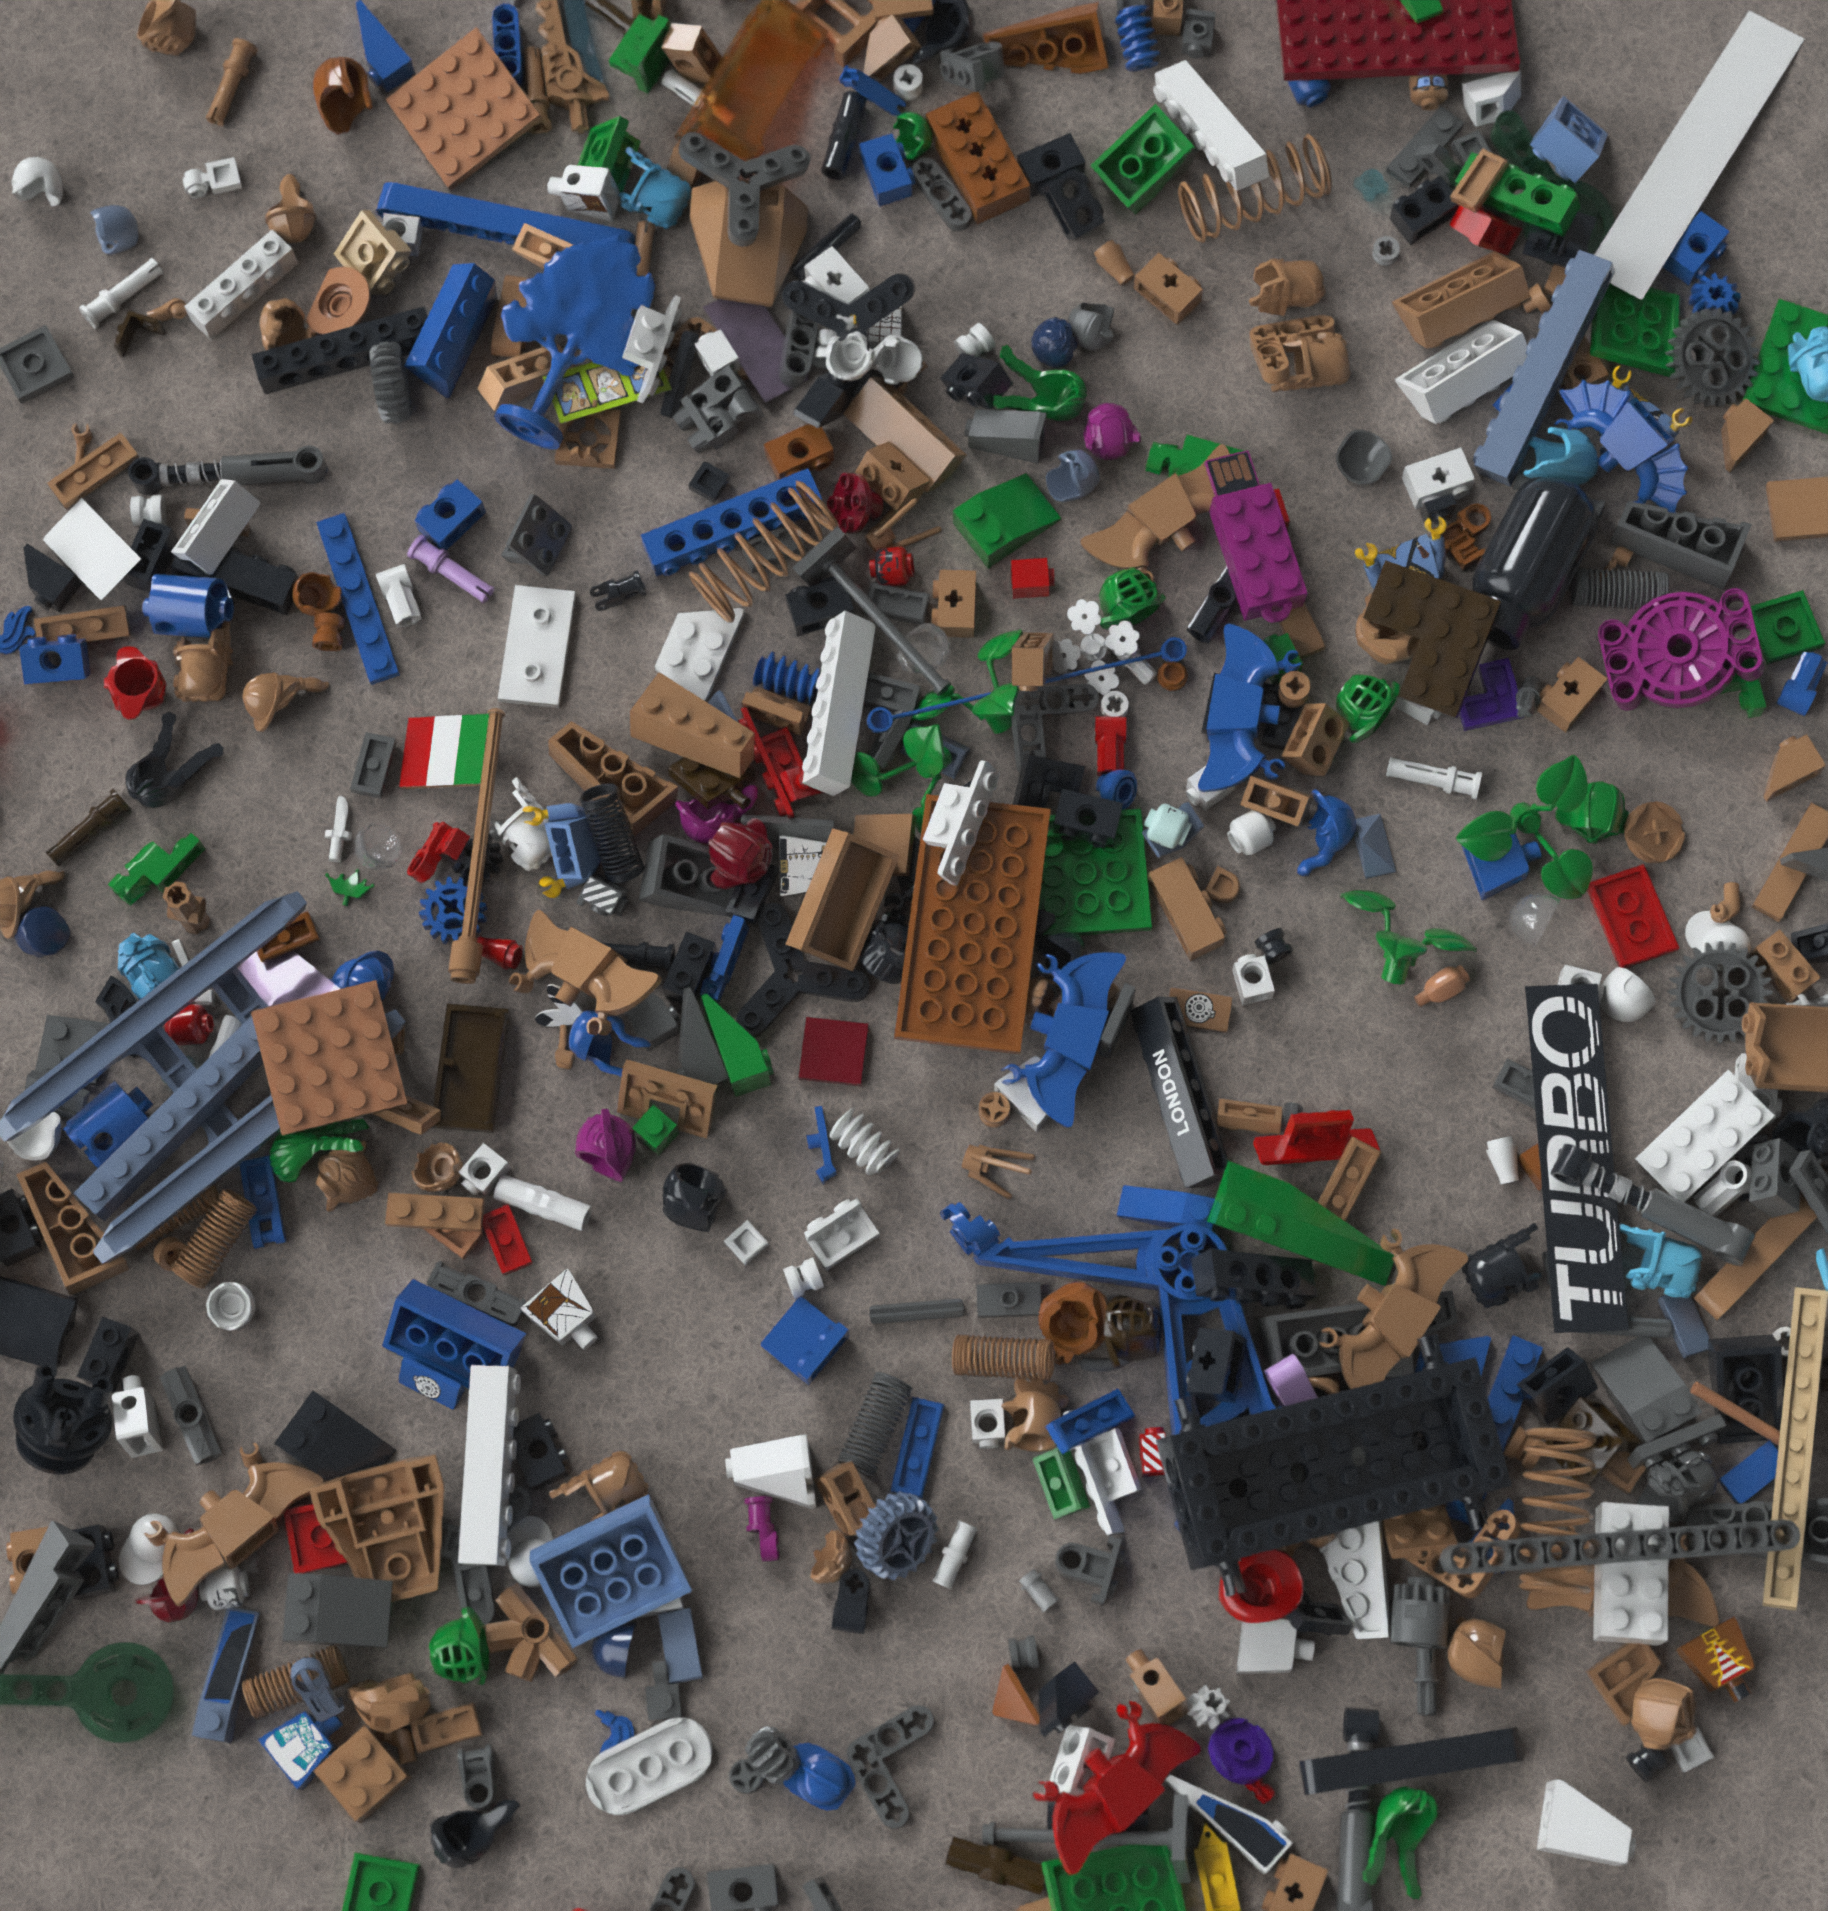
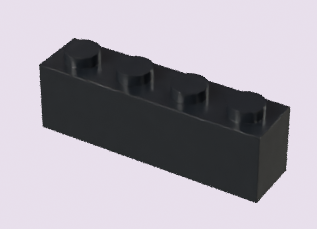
(249, 579)

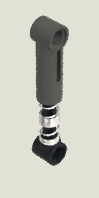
(243, 469)
(1725, 1240)
(1357, 1823)

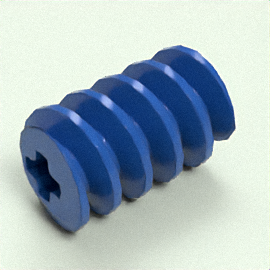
(1136, 39)
(787, 678)

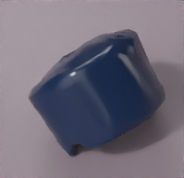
(42, 932)

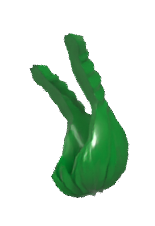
(1058, 392)
(294, 1150)
(1406, 1818)

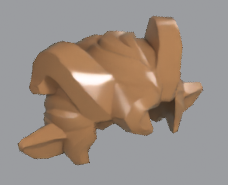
(345, 1177)

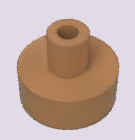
(1538, 300)
(167, 1252)

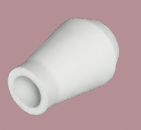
(1504, 1159)

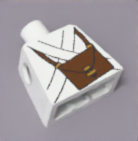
(587, 191)
(562, 1311)

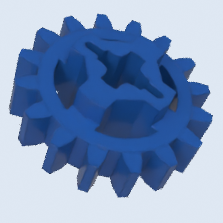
(444, 919)

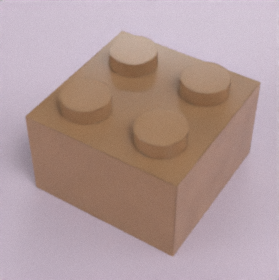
(362, 1774)

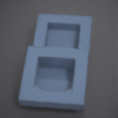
(680, 1646)

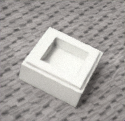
(746, 1242)
(1692, 1752)

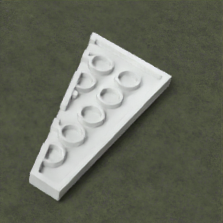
(1359, 1570)

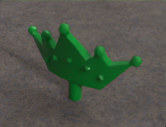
(350, 887)

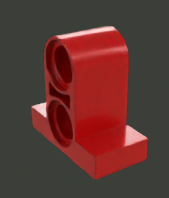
(1486, 229)

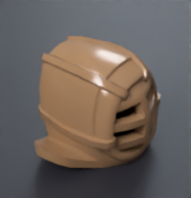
(167, 26)
(1663, 1713)

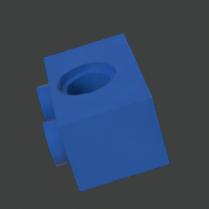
(885, 153)
(1701, 234)
(446, 531)
(38, 668)

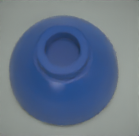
(1118, 787)

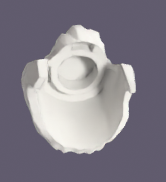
(850, 357)
(897, 359)

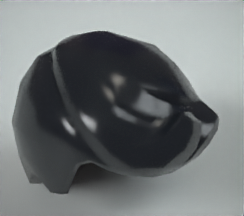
(1063, 946)

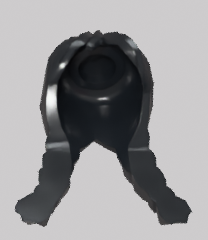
(149, 779)

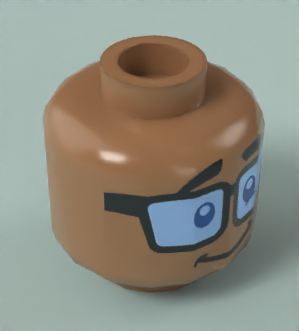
(1428, 90)

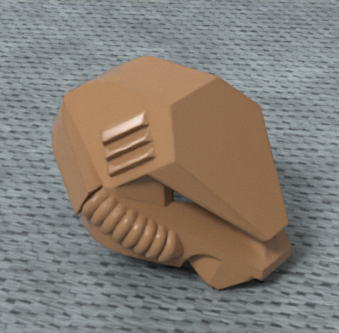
(1382, 642)
(390, 1702)

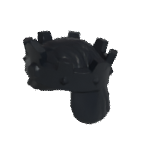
(885, 949)

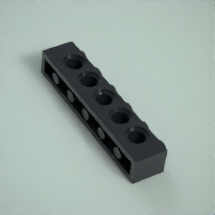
(335, 351)

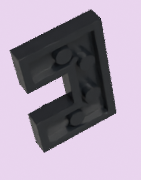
(1274, 735)

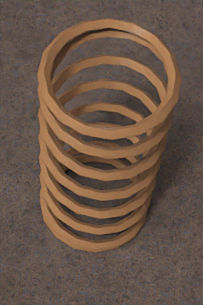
(1187, 194)
(724, 607)
(1537, 1580)

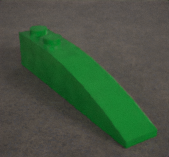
(1295, 1222)

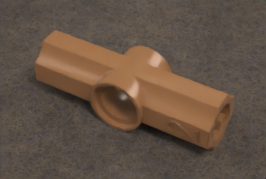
(186, 907)

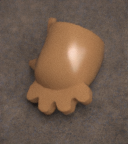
(1031, 1412)

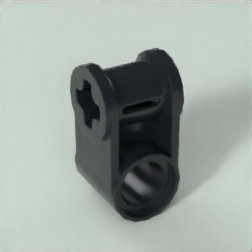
(851, 1608)

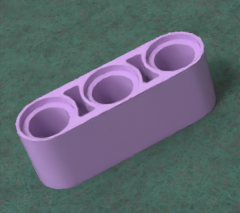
(1289, 1381)

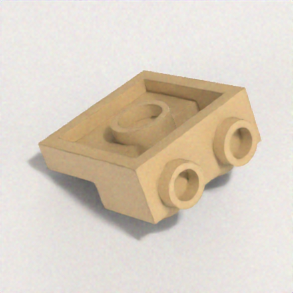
(373, 252)

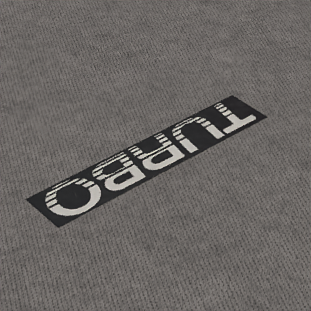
(1575, 1110)

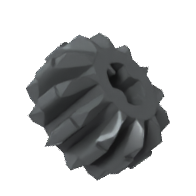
(772, 1755)

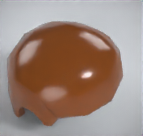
(315, 594)

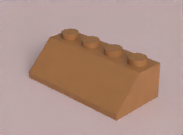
(1462, 299)

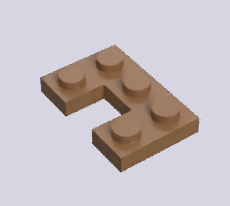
(646, 1083)

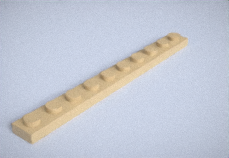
(1796, 1443)

